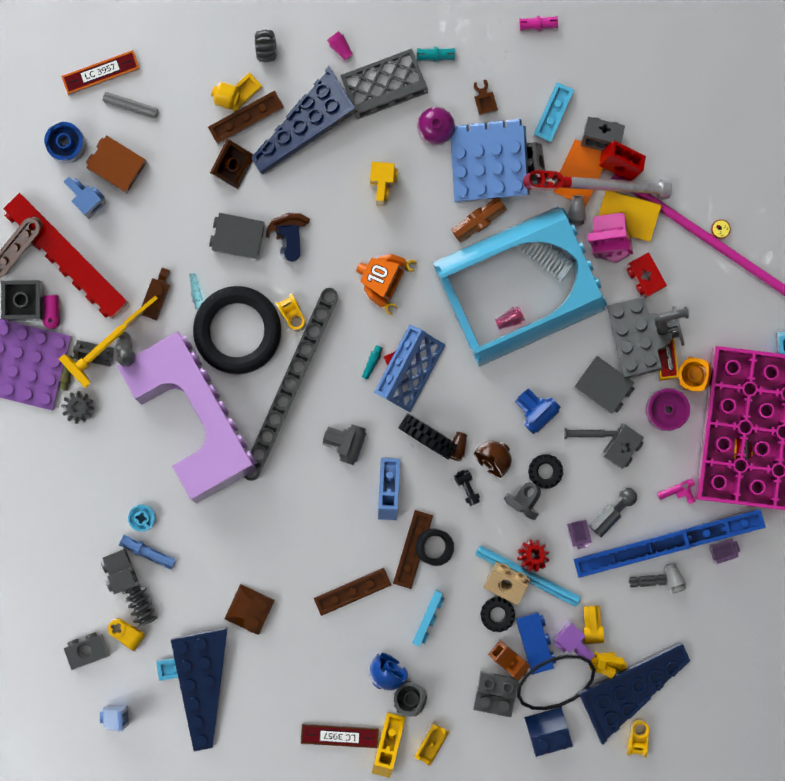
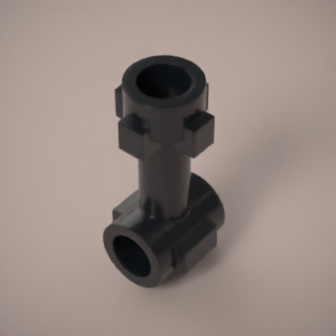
(463, 478)

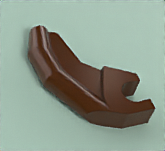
(287, 219)

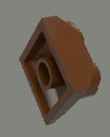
(249, 609)

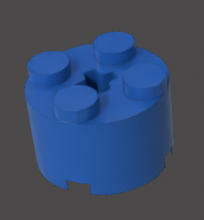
(58, 133)

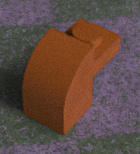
(509, 660)

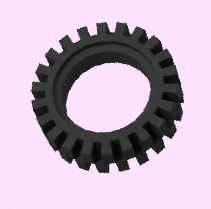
(427, 436)

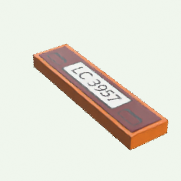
(100, 72)

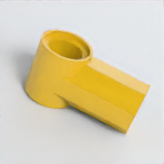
(592, 621)

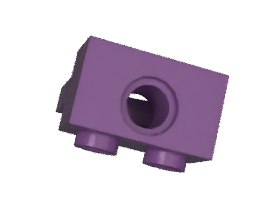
(570, 638)

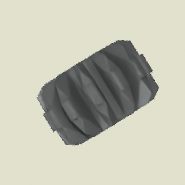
(265, 45)
(81, 412)

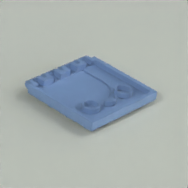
(489, 160)

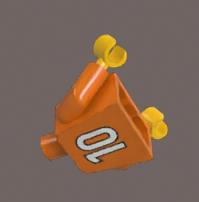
(382, 278)

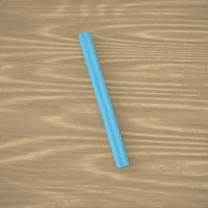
(535, 579)

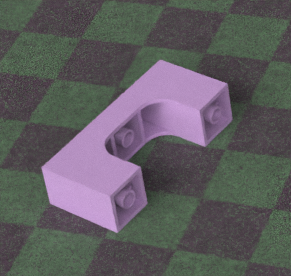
(223, 455)

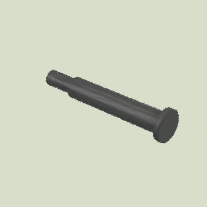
(587, 433)

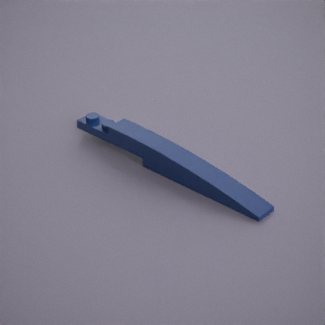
(669, 543)

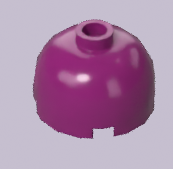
(435, 126)

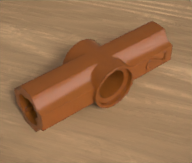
(479, 219)

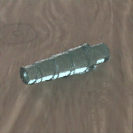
(195, 291)

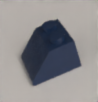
(548, 731)

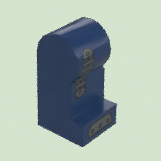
(290, 242)

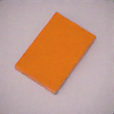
(580, 163)

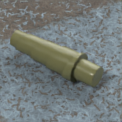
(65, 378)

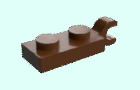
(159, 289)

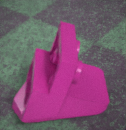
(610, 238)

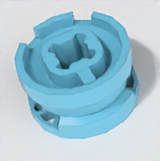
(141, 518)

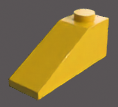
(388, 745)

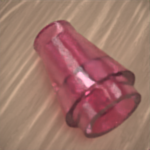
(510, 318)

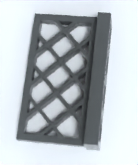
(390, 98)

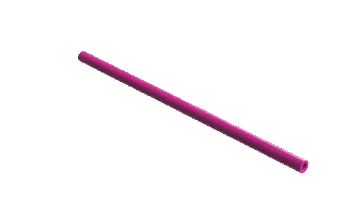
(712, 241)

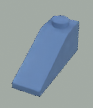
(389, 489)
(115, 717)

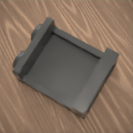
(237, 236)
(604, 385)

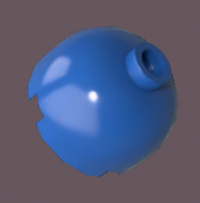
(386, 672)

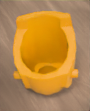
(694, 374)

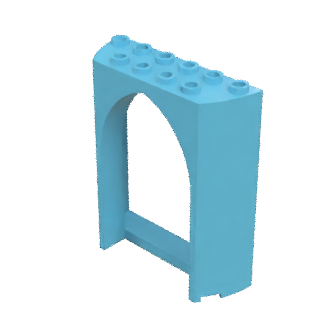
(547, 228)

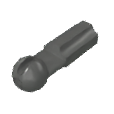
(124, 350)
(611, 514)

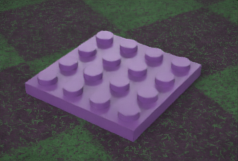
(31, 364)

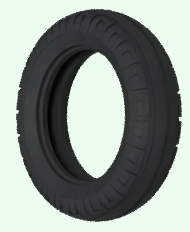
(217, 301)

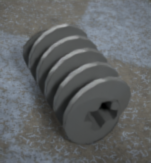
(140, 606)

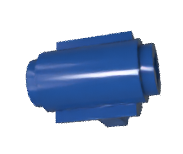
(537, 411)

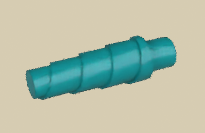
(373, 359)

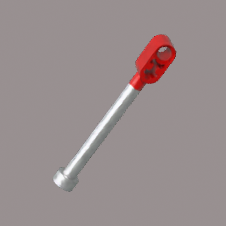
(662, 188)

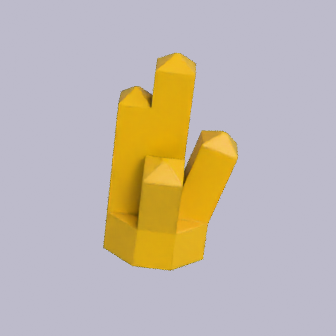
(608, 663)

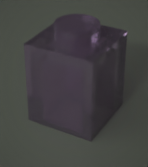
(579, 534)
(724, 550)

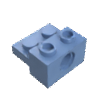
(86, 199)

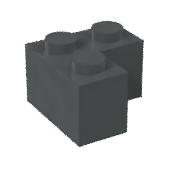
(120, 572)

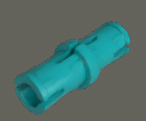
(436, 54)

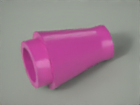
(340, 45)

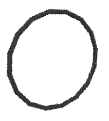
(544, 663)

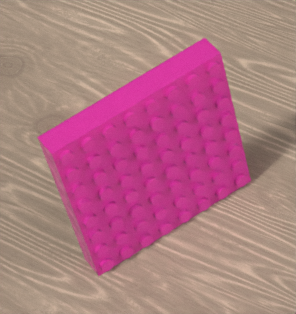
(748, 405)

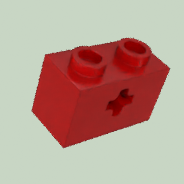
(622, 160)
(647, 265)

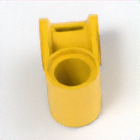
(290, 312)
(129, 636)
(638, 742)

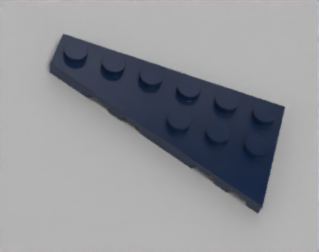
(309, 119)
(199, 672)
(622, 696)

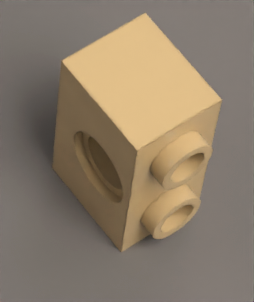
(511, 592)

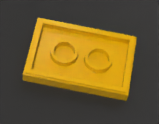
(639, 213)

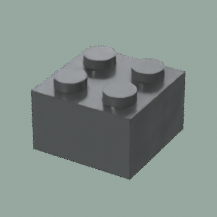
(22, 300)

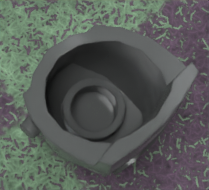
(410, 699)

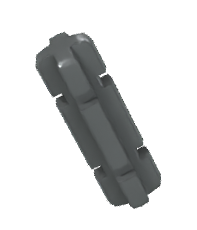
(644, 581)

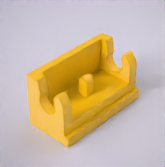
(431, 743)

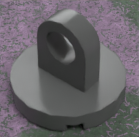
(523, 502)

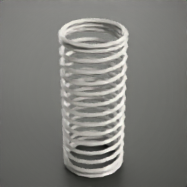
(564, 271)

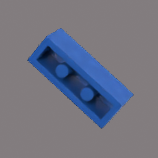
(535, 641)

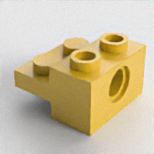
(383, 176)

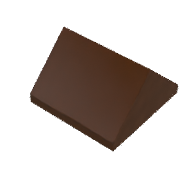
(231, 164)

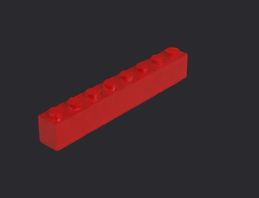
(68, 259)

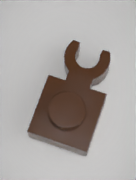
(484, 101)

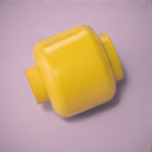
(225, 95)

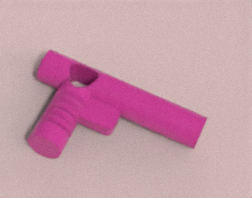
(679, 491)

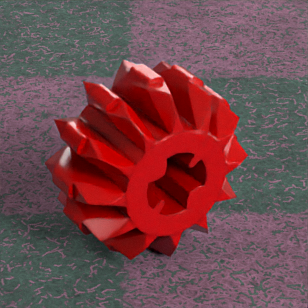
(540, 555)

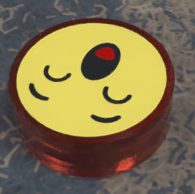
(720, 229)

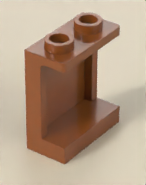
(116, 163)

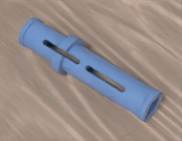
(147, 552)

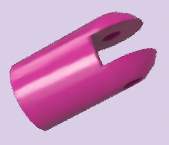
(51, 311)

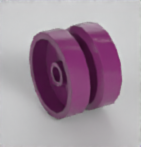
(678, 405)

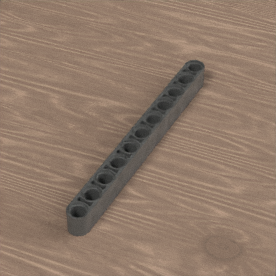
(291, 374)

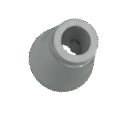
(577, 210)
(674, 579)

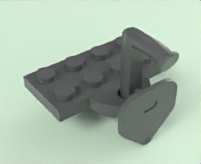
(643, 335)

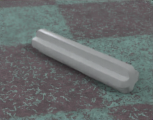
(129, 104)

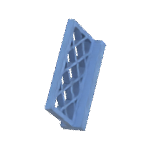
(402, 363)

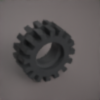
(557, 471)
(509, 614)

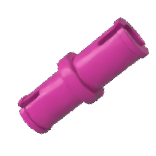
(538, 23)

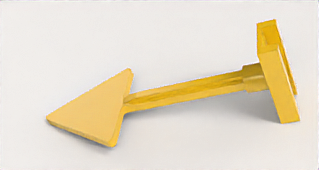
(77, 369)

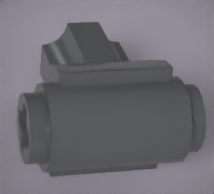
(346, 442)

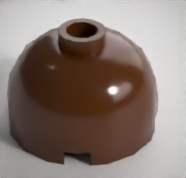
(495, 457)

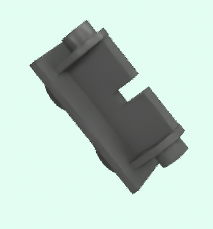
(83, 348)

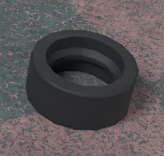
(448, 552)

